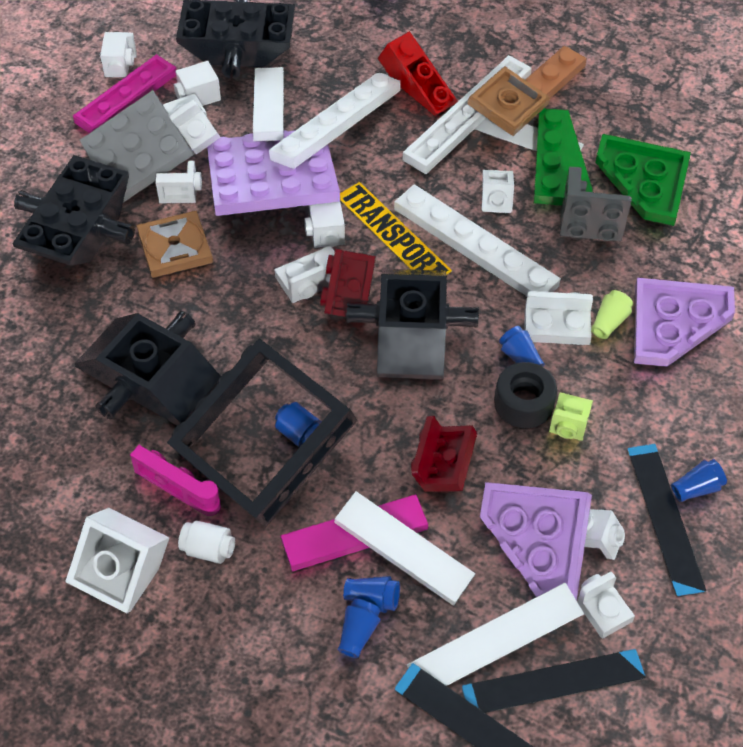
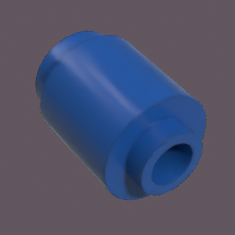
(296, 422)

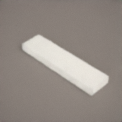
(268, 104)
(404, 548)

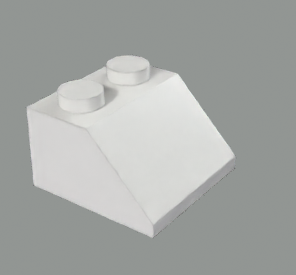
(116, 558)

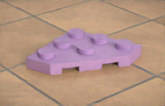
(677, 317)
(539, 532)

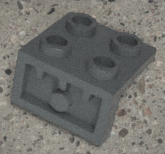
(591, 213)

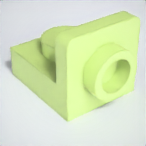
(570, 416)

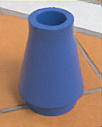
(519, 346)
(701, 480)
(376, 590)
(358, 626)

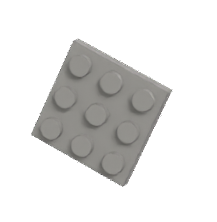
(139, 142)

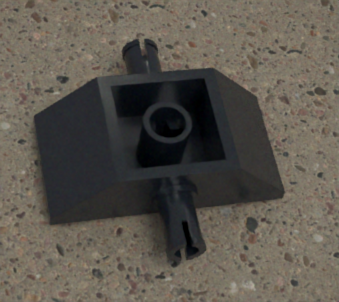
(235, 32)
(75, 213)
(412, 322)
(149, 367)

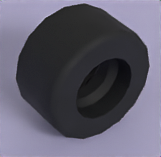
(530, 378)

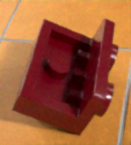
(349, 281)
(443, 456)

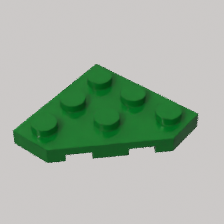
(647, 173)

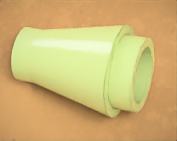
(612, 312)

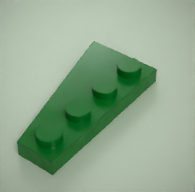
(555, 152)

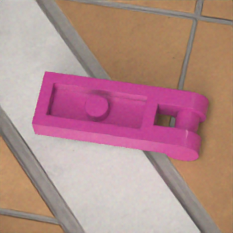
(176, 481)

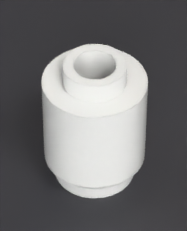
(206, 541)

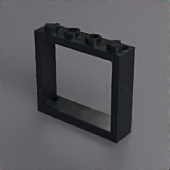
(302, 462)

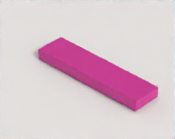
(127, 91)
(330, 541)

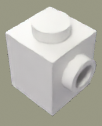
(198, 80)
(325, 225)

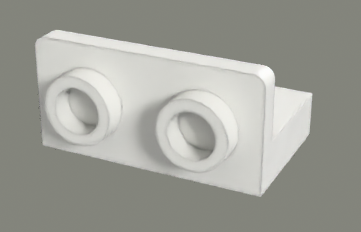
(305, 275)
(558, 317)

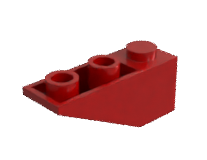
(417, 75)

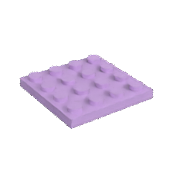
(250, 182)

